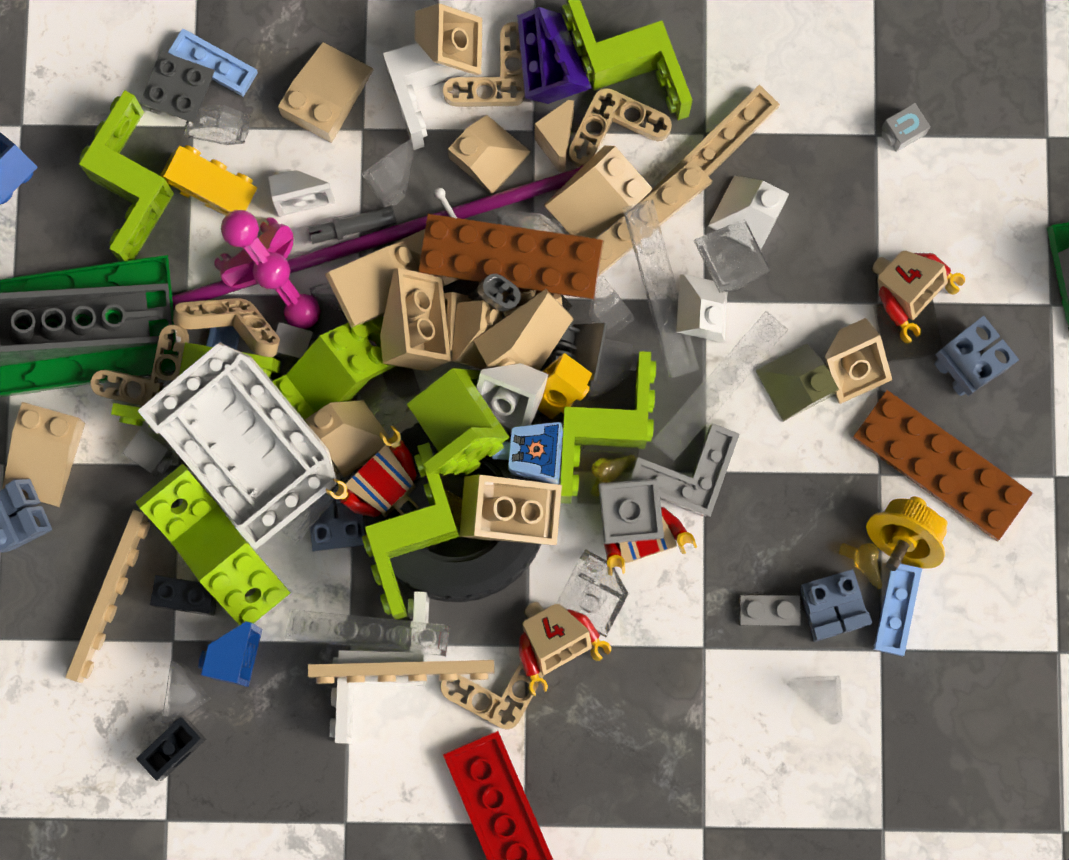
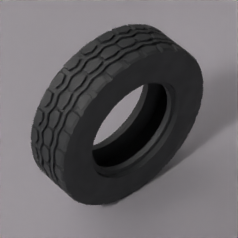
(467, 576)

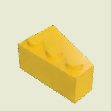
(208, 181)

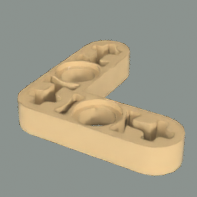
(506, 79)
(616, 115)
(230, 312)
(148, 386)
(496, 702)

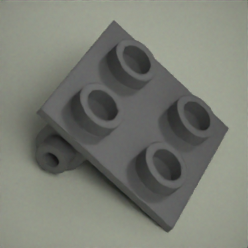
(177, 87)
(583, 345)

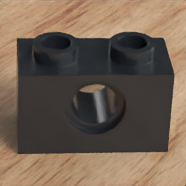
(182, 596)
(171, 749)

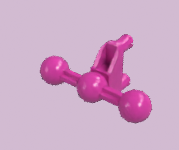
(264, 263)

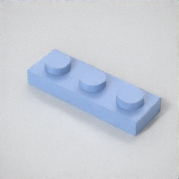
(228, 70)
(897, 610)

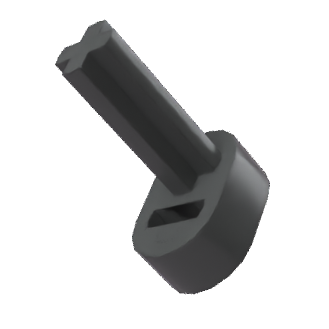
(491, 290)

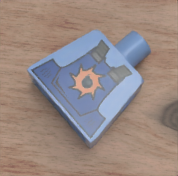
(534, 452)

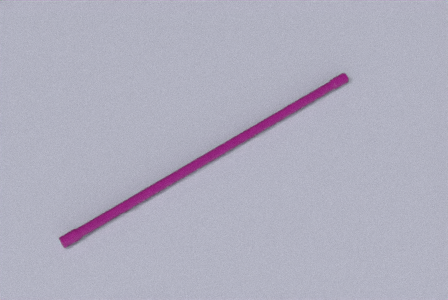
(392, 233)

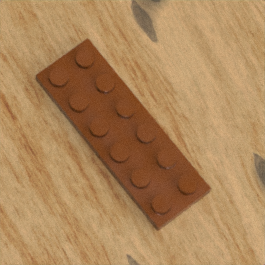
(521, 255)
(942, 465)

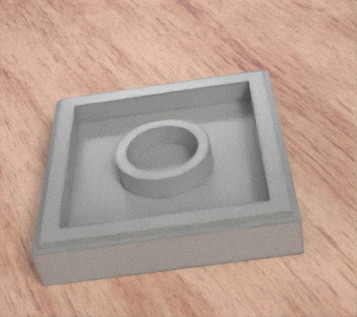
(631, 511)

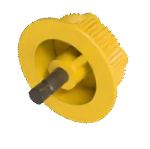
(909, 533)

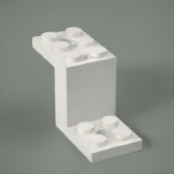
(413, 70)
(343, 695)

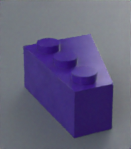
(549, 57)

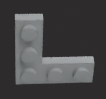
(702, 489)

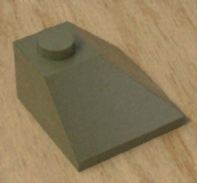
(797, 381)

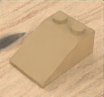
(324, 92)
(597, 194)
(365, 283)
(415, 322)
(526, 334)
(43, 451)
(510, 510)

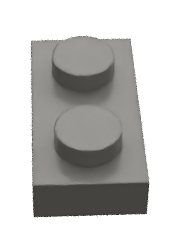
(769, 610)

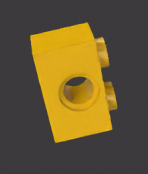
(564, 385)

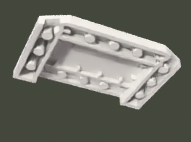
(242, 441)

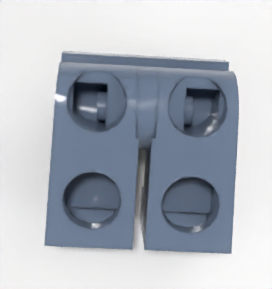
(967, 364)
(17, 514)
(339, 532)
(829, 592)

